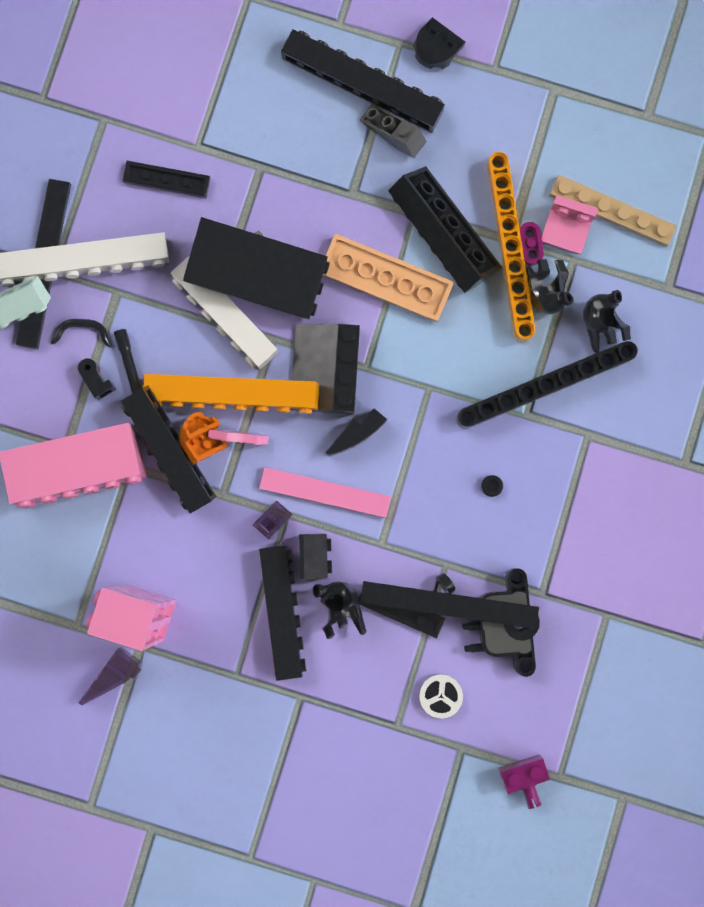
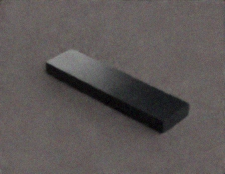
(166, 179)
(421, 621)

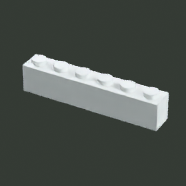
(229, 320)

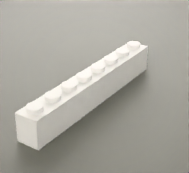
(84, 258)

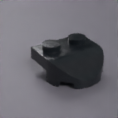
(436, 45)

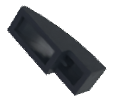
(357, 433)

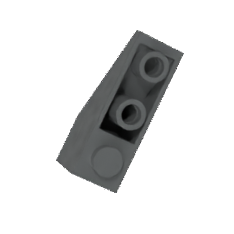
(394, 130)

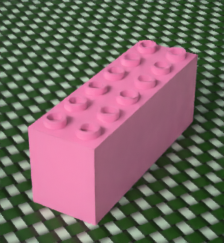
(73, 465)
(130, 616)

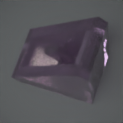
(272, 520)

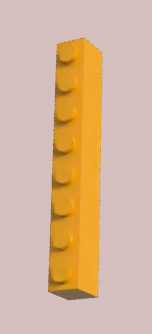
(234, 392)

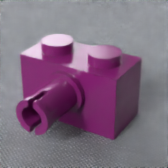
(525, 776)

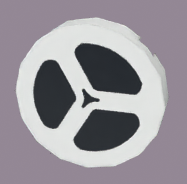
(441, 696)

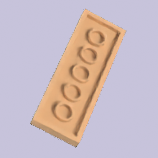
(387, 278)

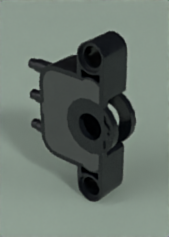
(503, 639)

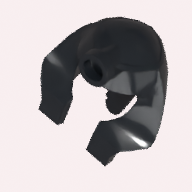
(552, 297)
(600, 314)
(341, 603)

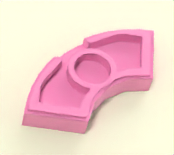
(235, 436)

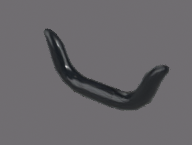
(84, 323)

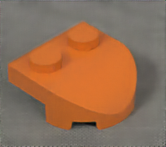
(195, 439)

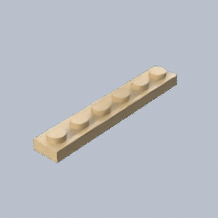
(616, 211)

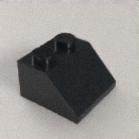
(313, 556)

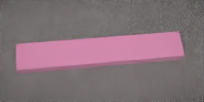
(325, 492)

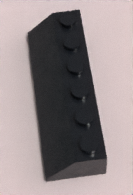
(444, 228)

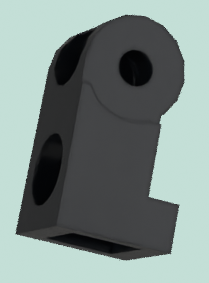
(91, 375)

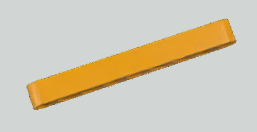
(513, 236)

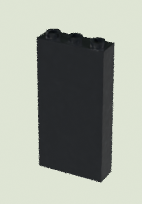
(256, 268)

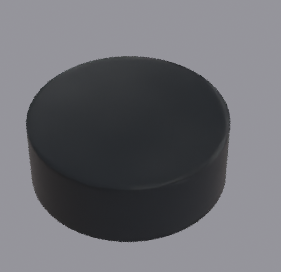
(492, 485)
(446, 583)

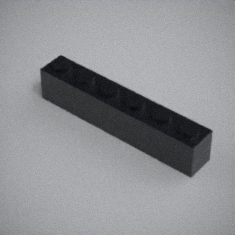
(164, 444)
(281, 612)

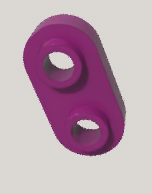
(531, 244)

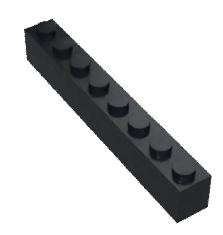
(362, 80)

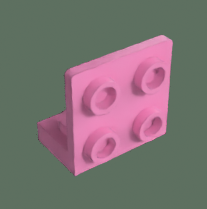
(568, 224)

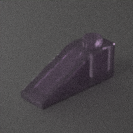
(117, 671)

